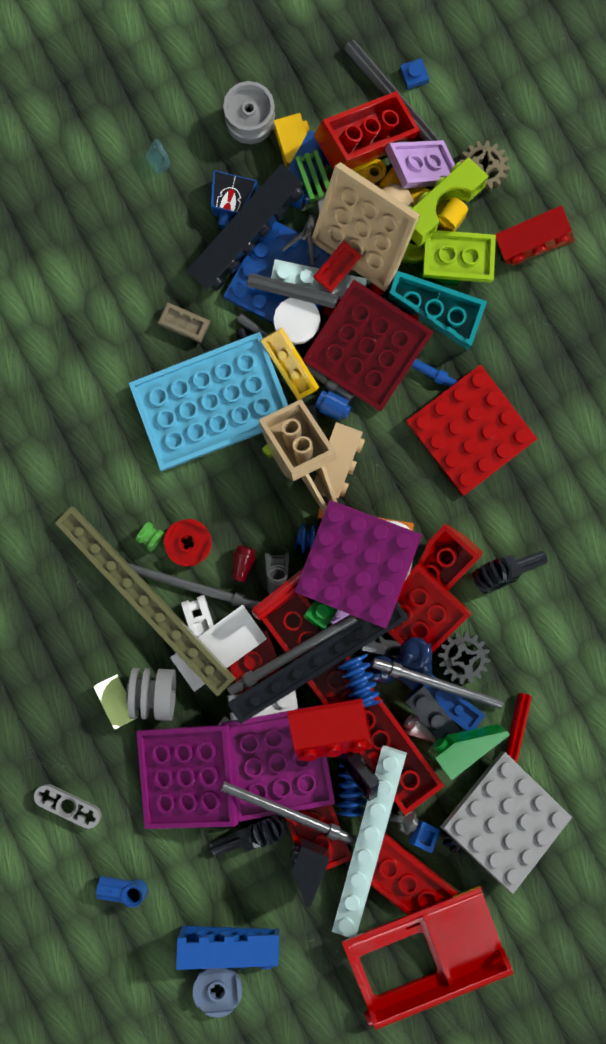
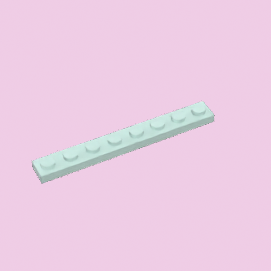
(369, 843)

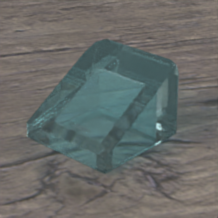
(158, 157)

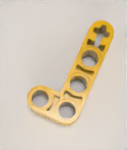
(449, 213)

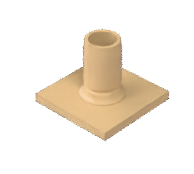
(369, 220)

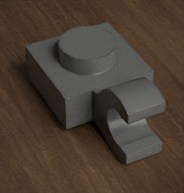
(382, 647)

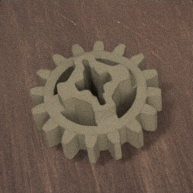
(493, 162)

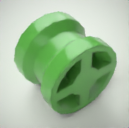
(149, 536)

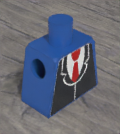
(230, 195)

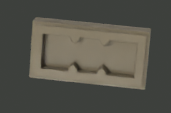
(184, 322)

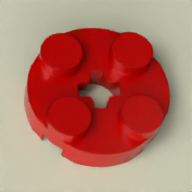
(175, 547)

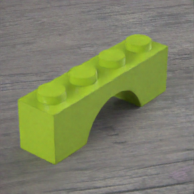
(463, 183)

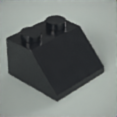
(308, 867)

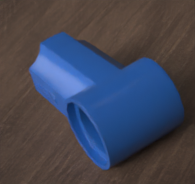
(119, 890)

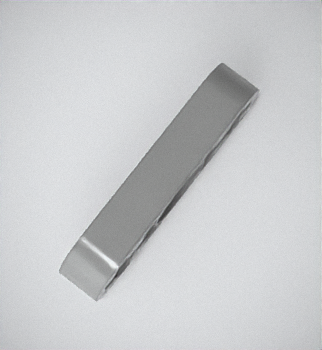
(48, 805)

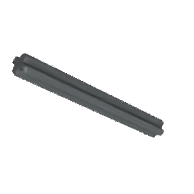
(385, 86)

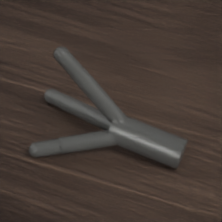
(306, 233)

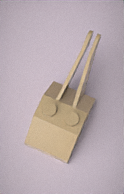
(300, 447)

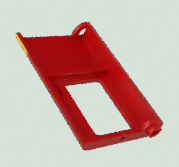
(461, 944)

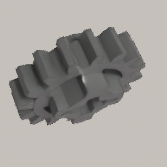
(467, 669)

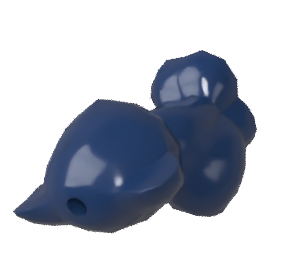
(413, 655)

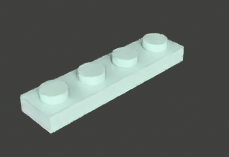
(303, 276)

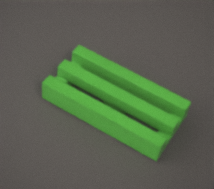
(307, 158)

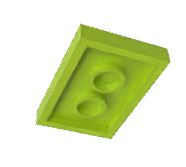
(459, 256)

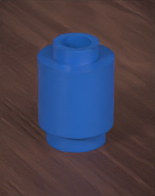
(333, 405)

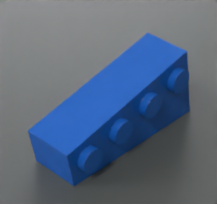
(227, 947)

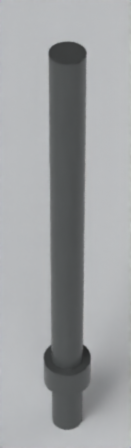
(329, 384)
(236, 599)
(395, 670)
(251, 678)
(330, 830)

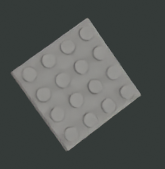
(506, 822)

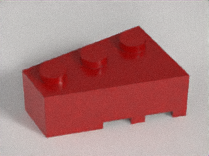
(535, 236)

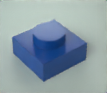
(414, 74)
(424, 836)

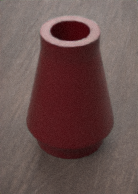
(242, 562)

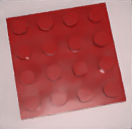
(471, 430)

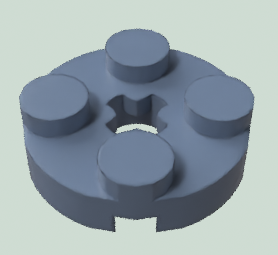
(215, 1005)

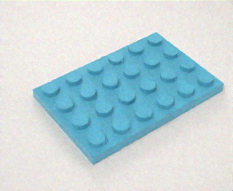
(208, 401)

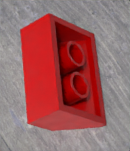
(330, 730)

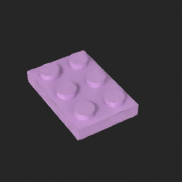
(420, 162)

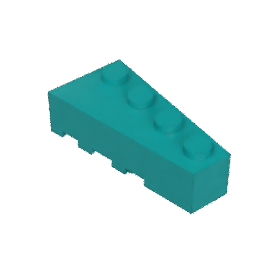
(440, 307)

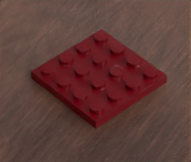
(367, 345)

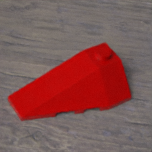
(449, 555)

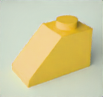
(290, 134)

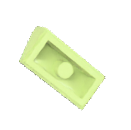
(113, 699)

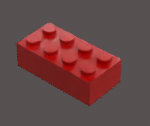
(366, 131)

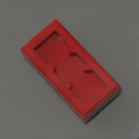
(337, 266)

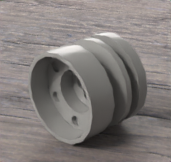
(151, 693)

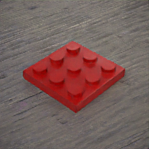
(430, 609)

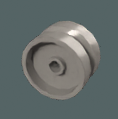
(249, 112)

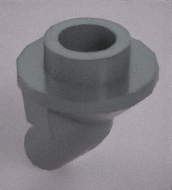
(406, 823)

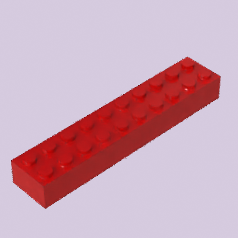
(417, 777)

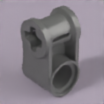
(277, 570)

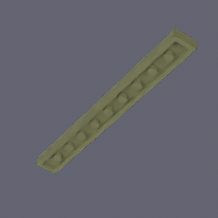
(145, 601)

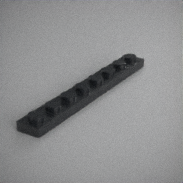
(310, 666)

